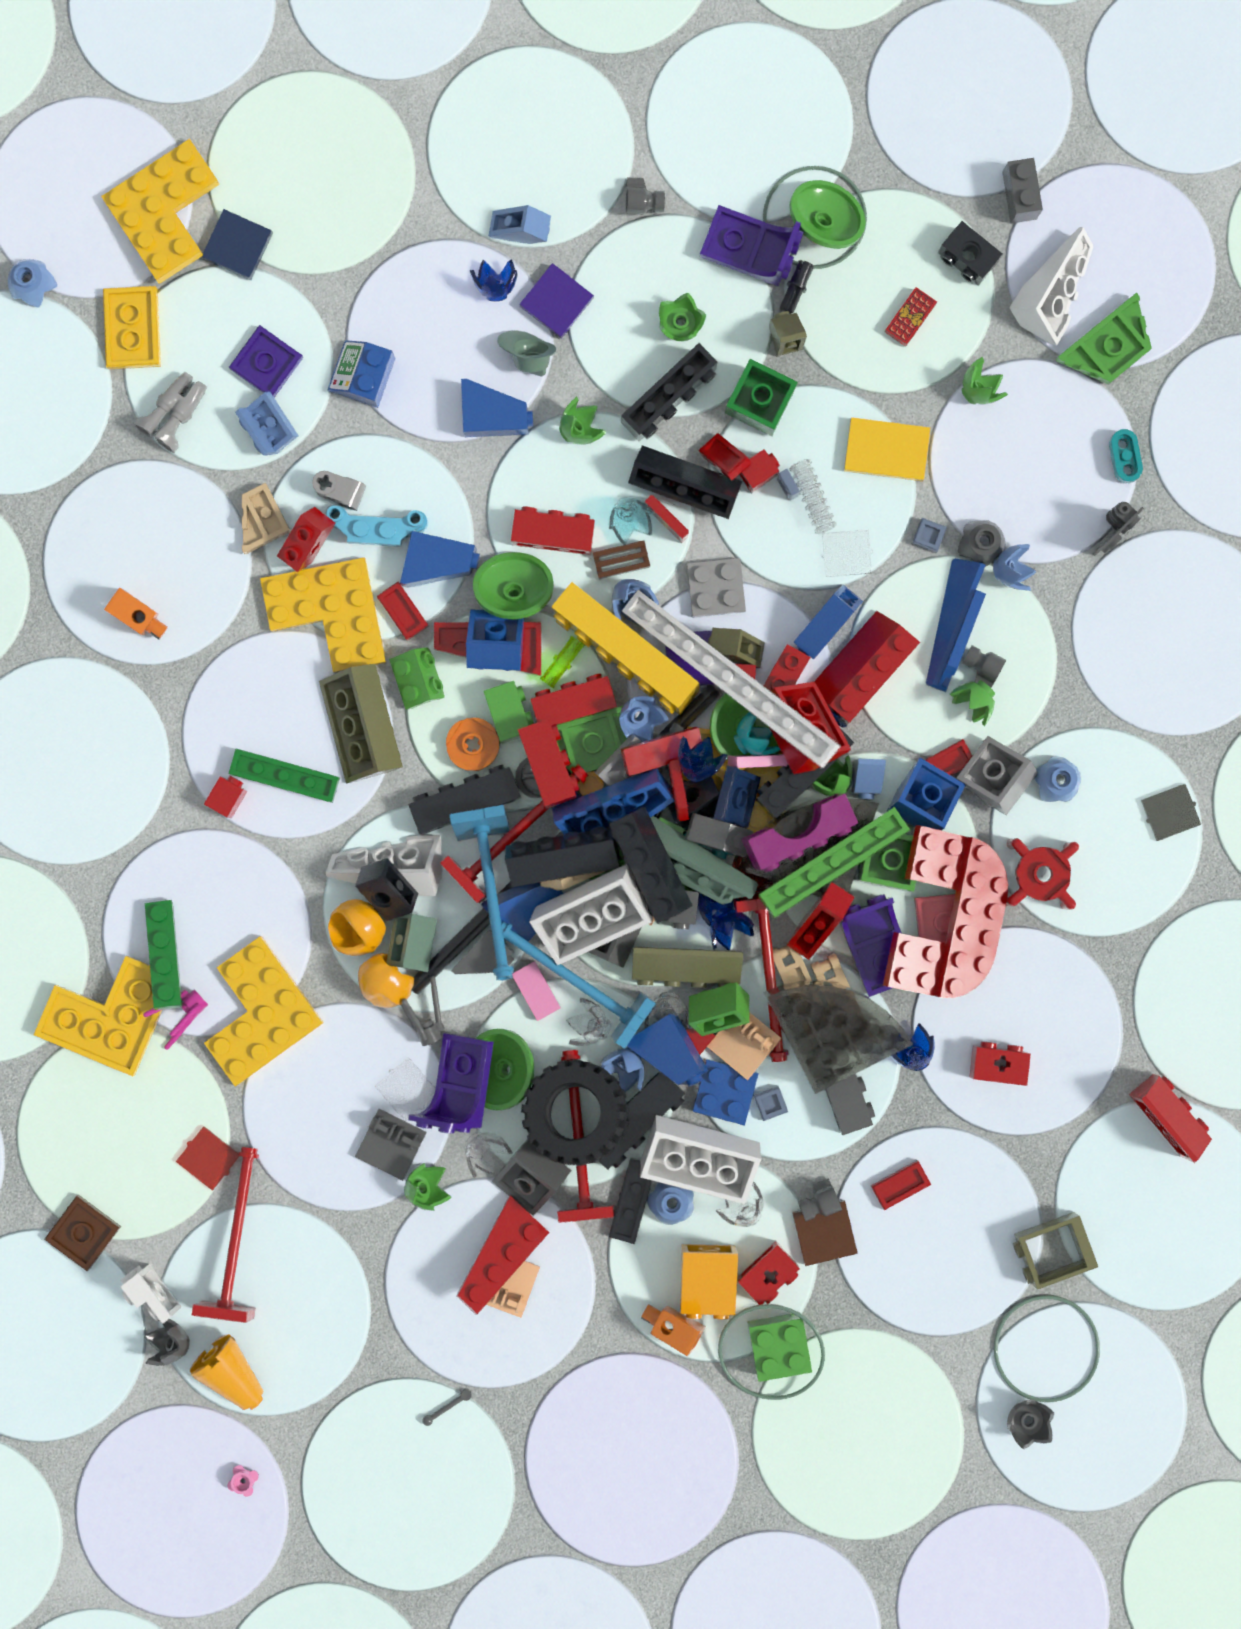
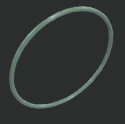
(840, 175)
(774, 1307)
(1095, 1335)

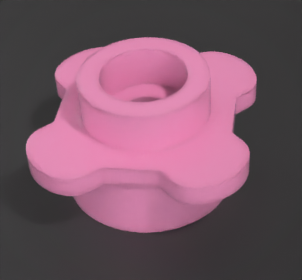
(242, 1488)

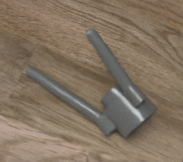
(426, 1030)

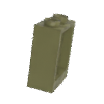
(1087, 1258)

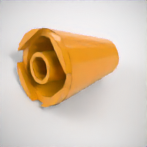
(228, 1373)

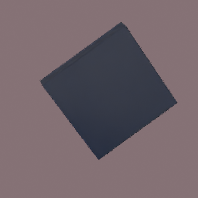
(237, 244)
(737, 797)

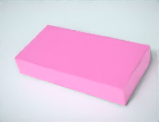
(745, 761)
(536, 991)

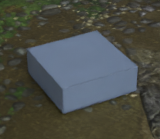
(788, 484)
(929, 535)
(770, 1103)

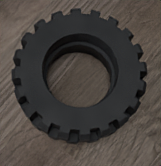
(540, 1102)

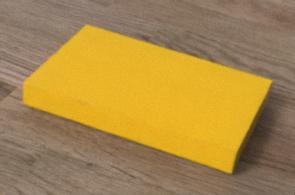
(131, 327)
(887, 449)

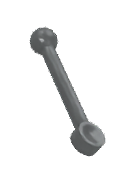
(465, 1395)

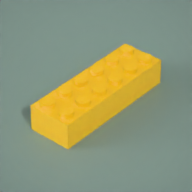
(626, 648)

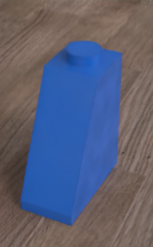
(492, 412)
(436, 560)
(827, 622)
(519, 904)
(670, 1051)

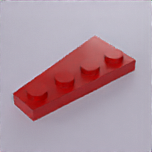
(452, 637)
(503, 1252)

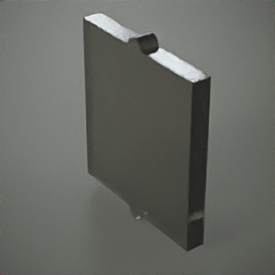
(1171, 812)

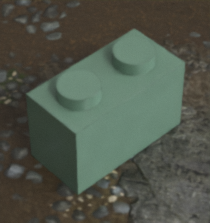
(412, 942)

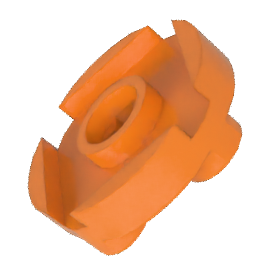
(469, 729)

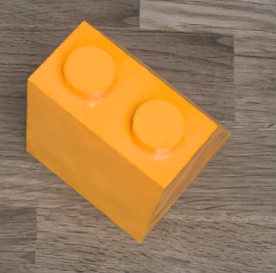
(708, 1280)

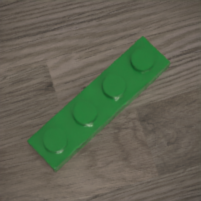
(284, 775)
(163, 955)

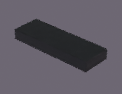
(630, 1204)

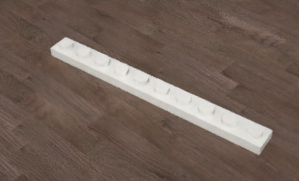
(731, 679)

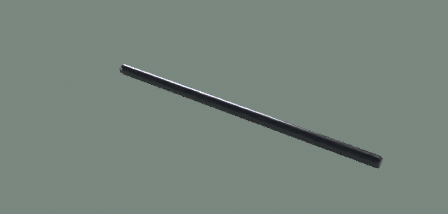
(482, 920)

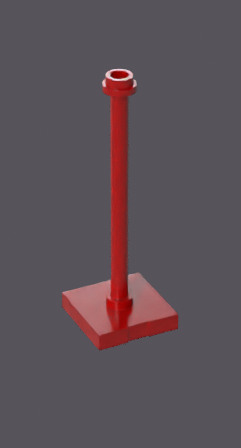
(467, 876)
(744, 904)
(585, 1209)
(225, 1307)

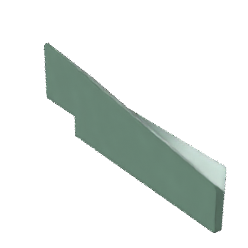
(702, 869)

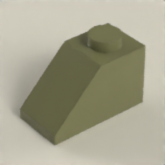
(787, 333)
(737, 646)

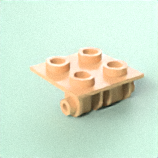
(745, 1045)
(516, 1291)

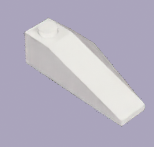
(1047, 296)
(415, 859)

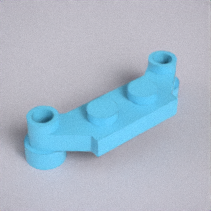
(377, 530)

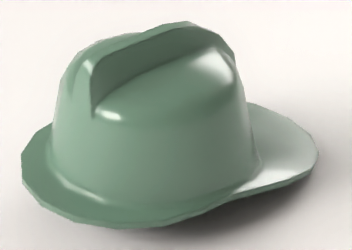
(527, 350)

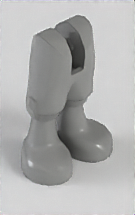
(181, 408)

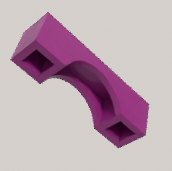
(829, 818)

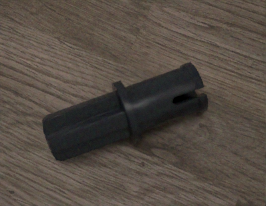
(796, 286)

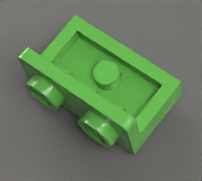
(417, 677)

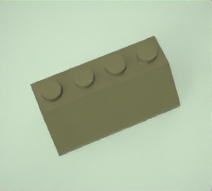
(360, 723)
(686, 965)

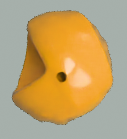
(356, 928)
(383, 983)

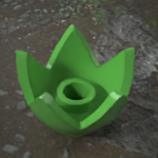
(684, 308)
(981, 388)
(576, 424)
(980, 699)
(835, 778)
(423, 1189)

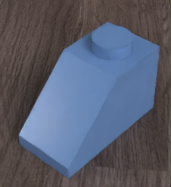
(520, 225)
(868, 777)

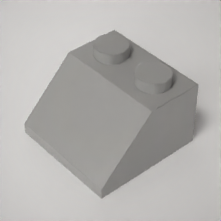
(997, 775)

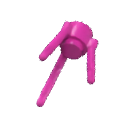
(193, 1005)

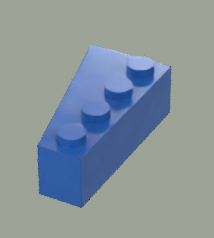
(614, 802)

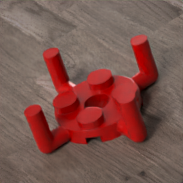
(1027, 877)

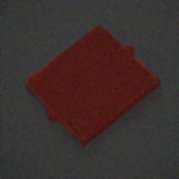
(208, 1158)

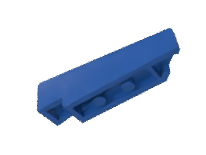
(956, 621)

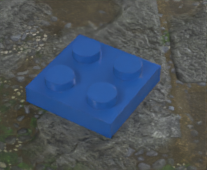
(724, 1093)

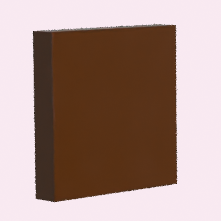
(82, 1232)
(825, 1236)

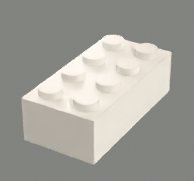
(591, 915)
(700, 1159)

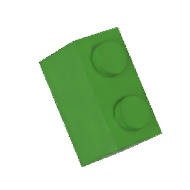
(507, 710)
(719, 1009)

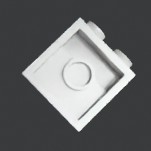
(146, 1286)

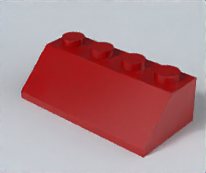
(864, 665)

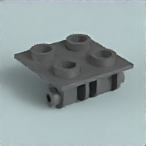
(1121, 518)
(390, 1144)

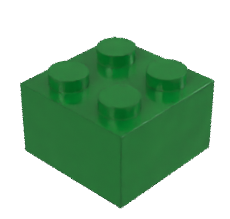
(761, 397)

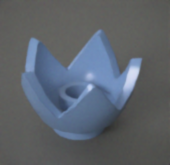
(32, 291)
(1012, 571)
(624, 591)
(643, 725)
(1046, 778)
(627, 1066)
(658, 1203)

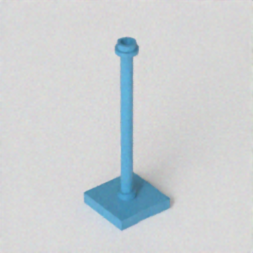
(480, 825)
(630, 1017)

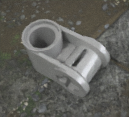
(343, 491)

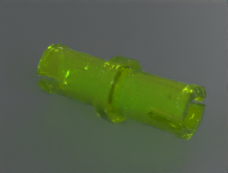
(562, 662)

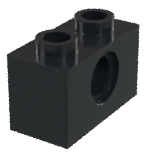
(966, 239)
(700, 798)
(386, 889)

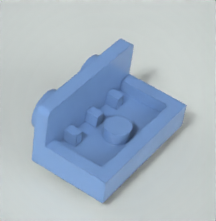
(267, 425)

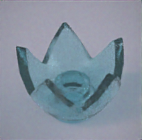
(630, 516)

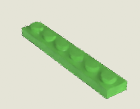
(833, 863)

